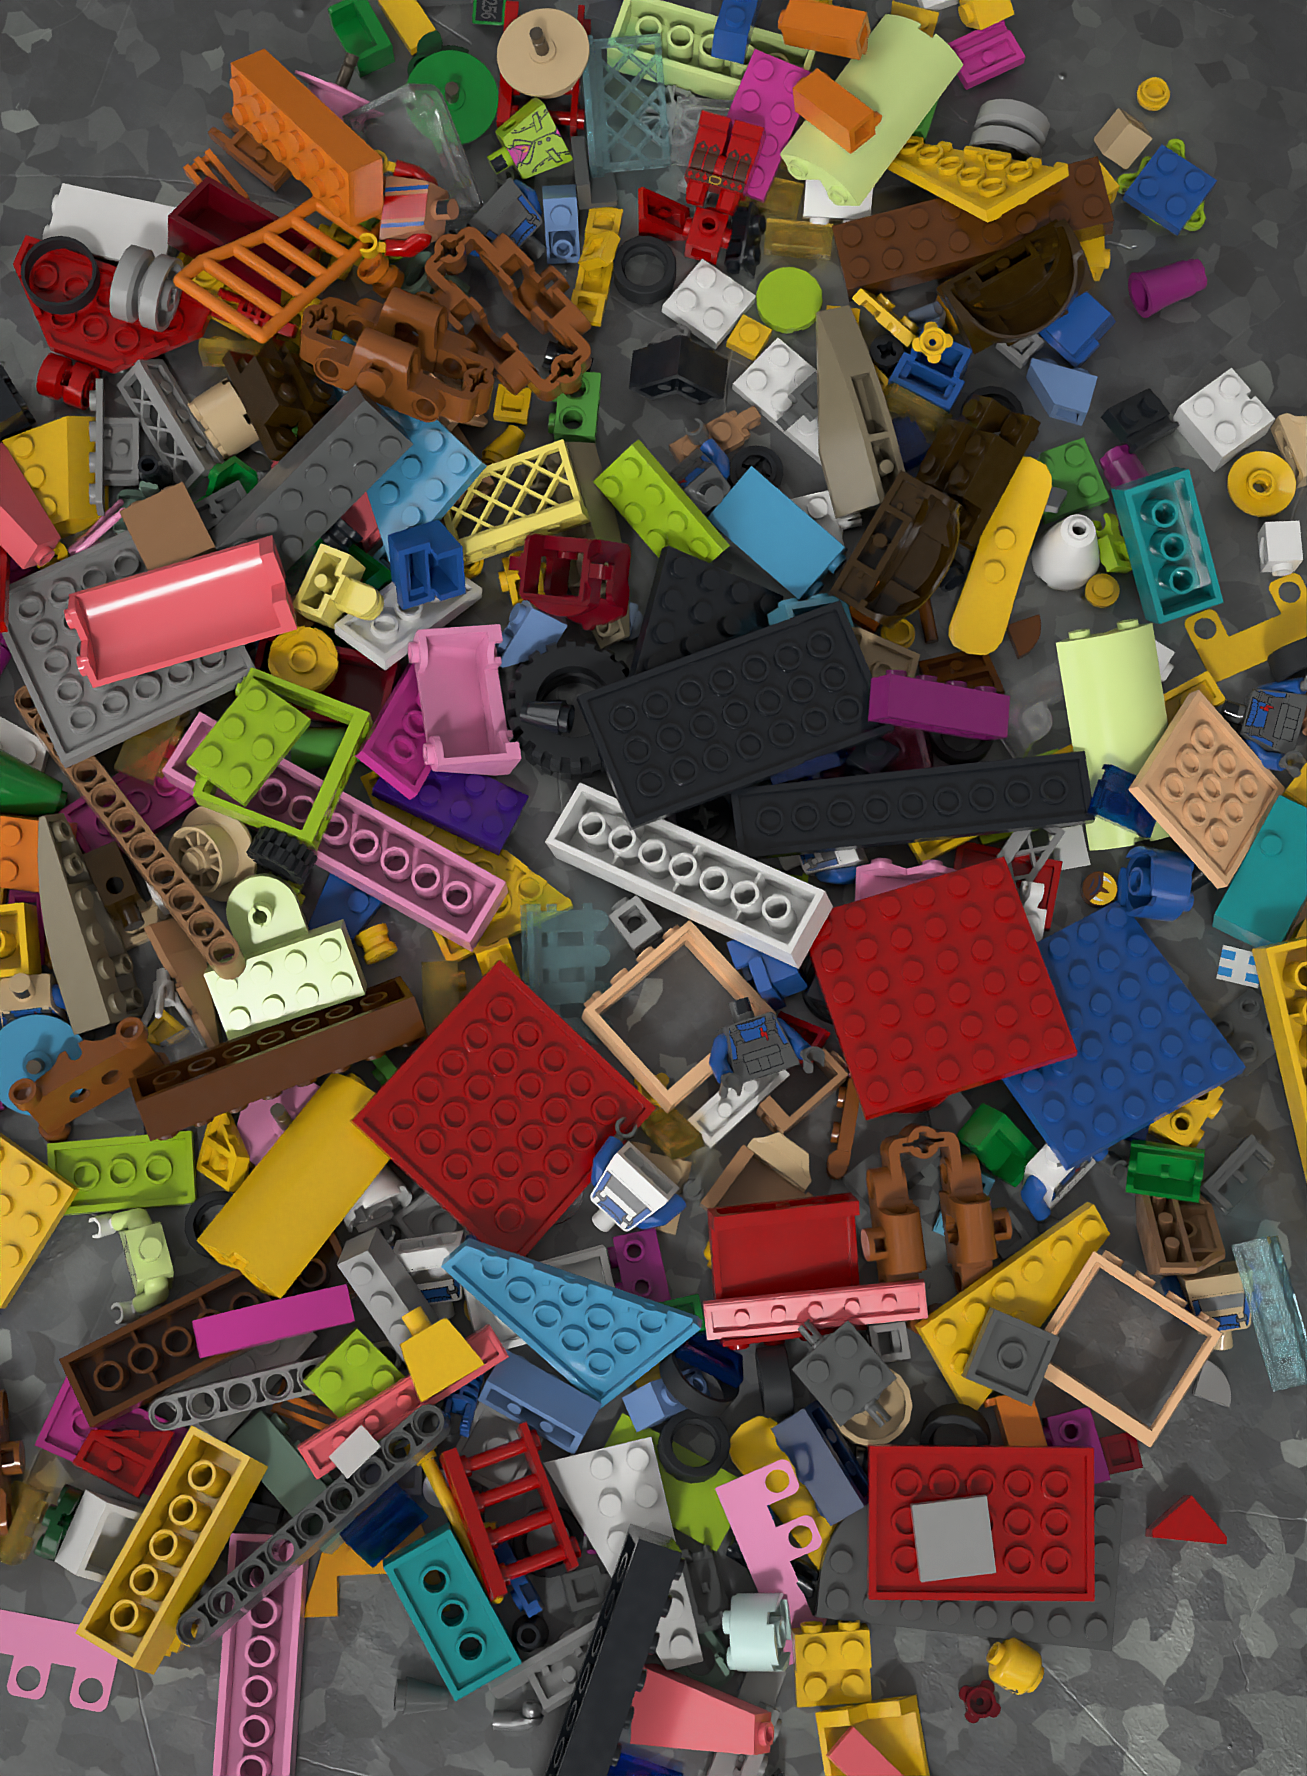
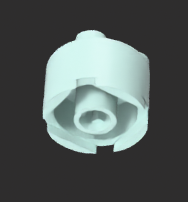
(757, 1632)

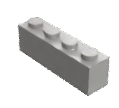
(382, 1284)

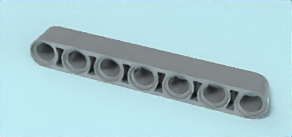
(257, 1397)

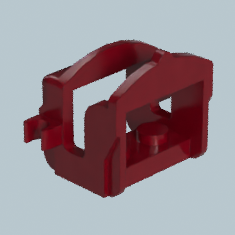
(559, 551)

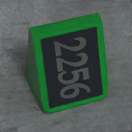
(489, 12)

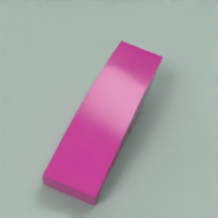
(273, 1321)

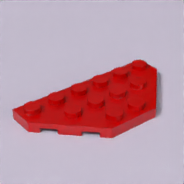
(92, 332)

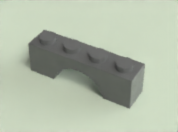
(948, 1116)

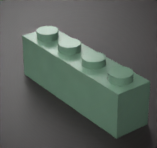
(287, 1472)

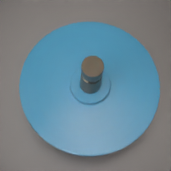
(31, 1049)

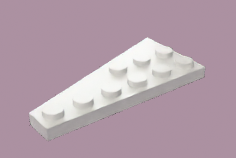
(607, 1494)

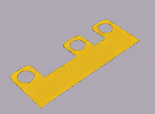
(1235, 653)

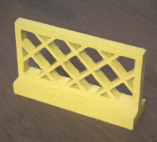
(514, 532)

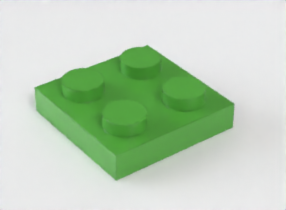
(1075, 472)

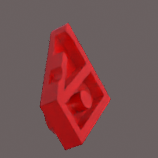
(123, 1457)

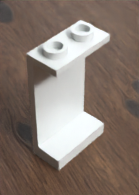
(109, 222)

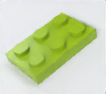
(248, 742)
(351, 1374)

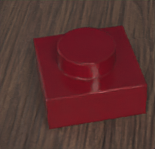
(1121, 1452)

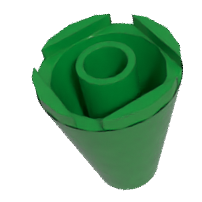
(27, 789)

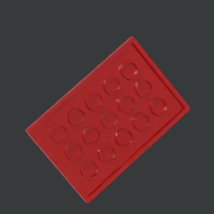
(1037, 1516)

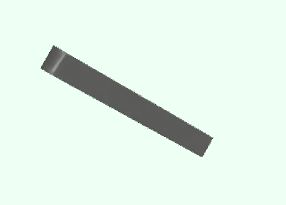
(297, 1532)

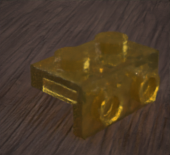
(146, 753)
(27, 1510)

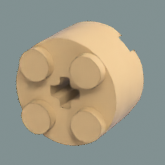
(224, 419)

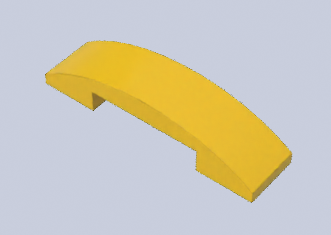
(594, 285)

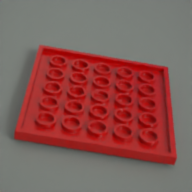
(938, 989)
(501, 1113)

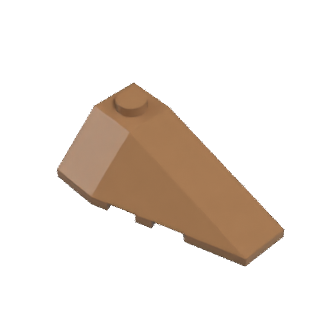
(188, 968)

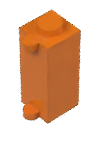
(825, 28)
(834, 110)
(1017, 1422)

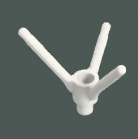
(165, 996)

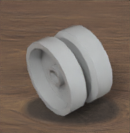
(1011, 128)
(145, 288)

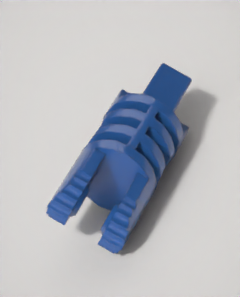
(464, 1403)

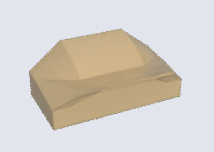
(1291, 439)
(783, 1158)

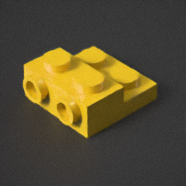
(831, 1663)

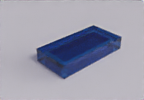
(712, 1359)

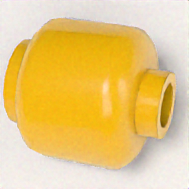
(1015, 1666)

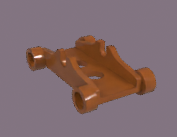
(99, 1071)

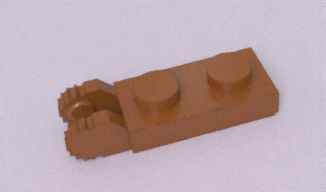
(250, 153)
(843, 1132)

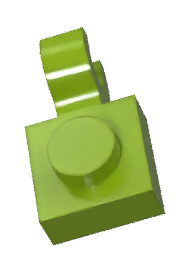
(1112, 545)

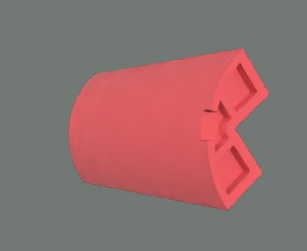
(181, 612)

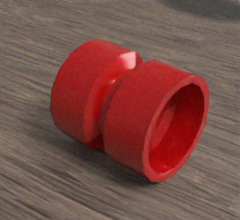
(62, 379)

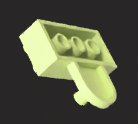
(287, 965)

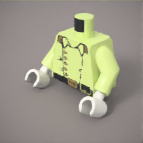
(145, 1257)

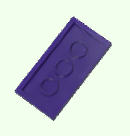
(462, 805)

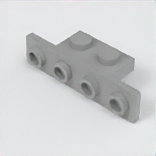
(115, 451)
(550, 1669)
(762, 1691)

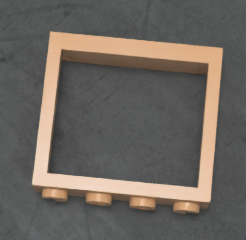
(626, 980)
(1172, 1304)

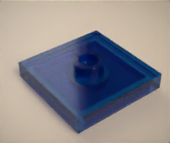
(812, 768)

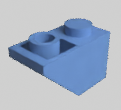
(561, 224)
(1062, 390)
(527, 632)
(655, 1404)

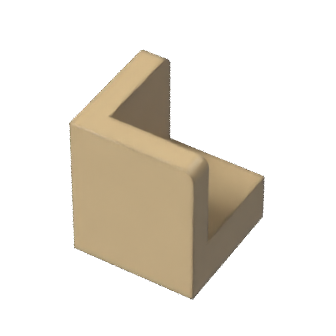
(1122, 138)

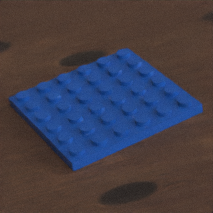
(1136, 1036)

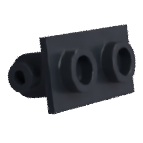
(748, 227)

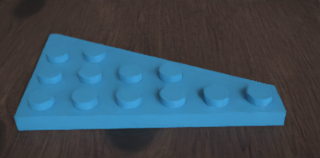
(424, 479)
(578, 1325)

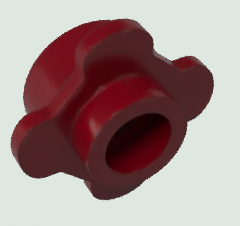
(989, 1706)

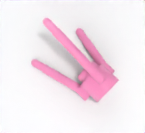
(101, 526)

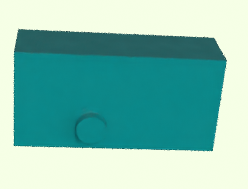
(1167, 545)
(1271, 880)

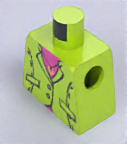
(529, 142)

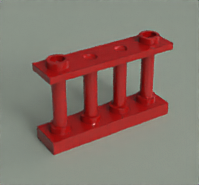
(506, 95)
(485, 1540)

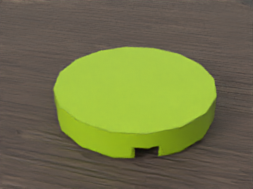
(788, 299)

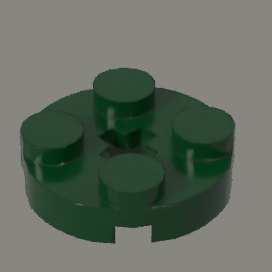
(58, 1521)

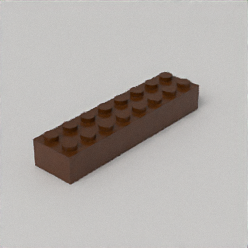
(944, 240)
(276, 1059)
(161, 1347)

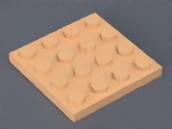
(1207, 789)

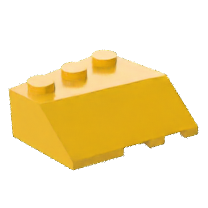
(57, 470)

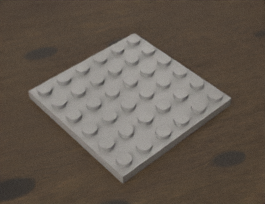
(45, 651)

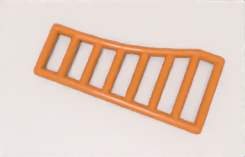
(269, 235)

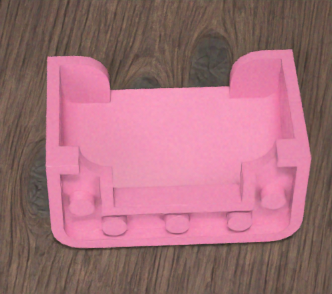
(463, 700)

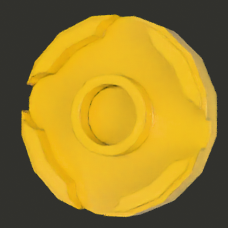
(304, 658)

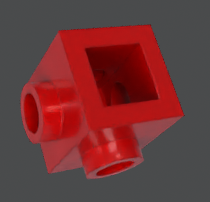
(706, 234)

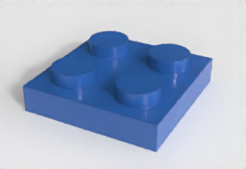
(1169, 190)

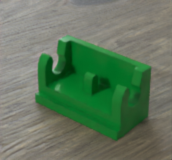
(1165, 1170)

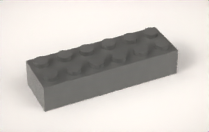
(317, 479)

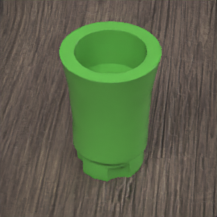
(317, 747)

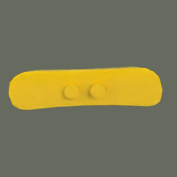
(1000, 561)
(756, 1447)

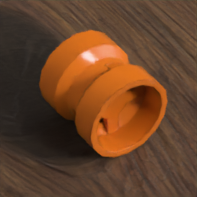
(380, 274)

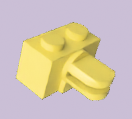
(335, 589)

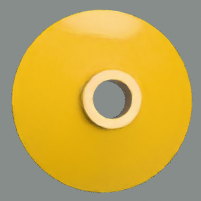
(1269, 472)

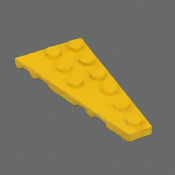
(1021, 1286)

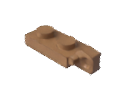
(727, 430)

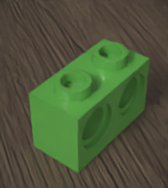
(579, 409)

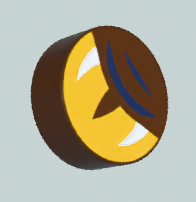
(1099, 889)

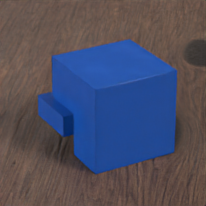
(1078, 332)
(935, 382)
(426, 564)
(772, 977)

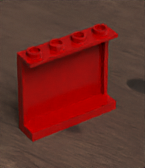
(783, 1250)

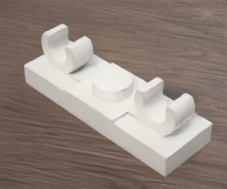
(722, 1114)

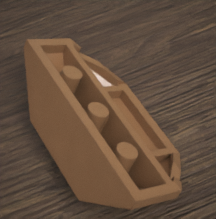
(1177, 1235)

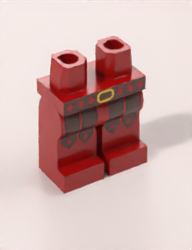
(721, 173)

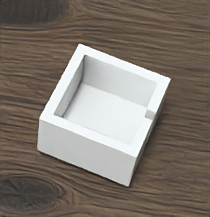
(1222, 420)
(97, 1535)

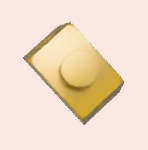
(435, 1354)

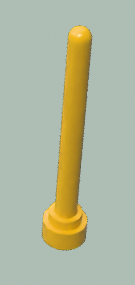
(447, 1502)

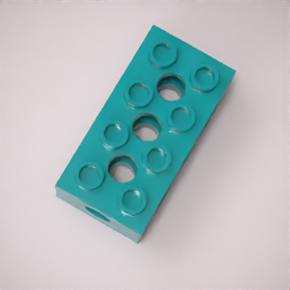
(442, 1636)

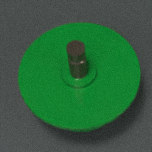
(466, 88)

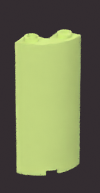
(898, 79)
(1113, 709)

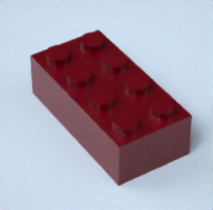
(217, 216)
(356, 683)

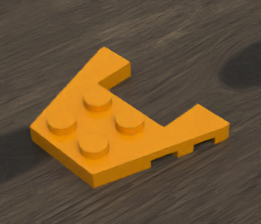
(324, 1593)

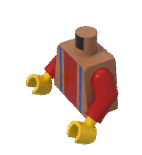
(412, 211)

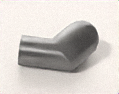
(519, 1720)

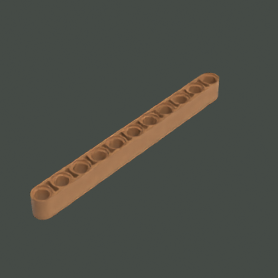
(136, 843)

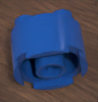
(1156, 884)

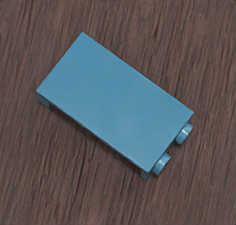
(778, 535)

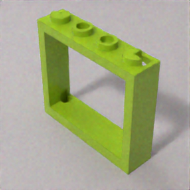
(335, 780)

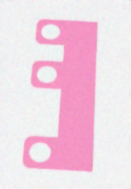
(764, 1544)
(47, 1641)

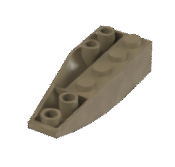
(854, 422)
(602, 517)
(81, 935)

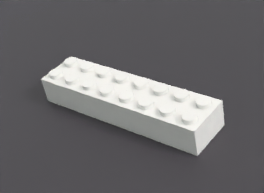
(691, 876)

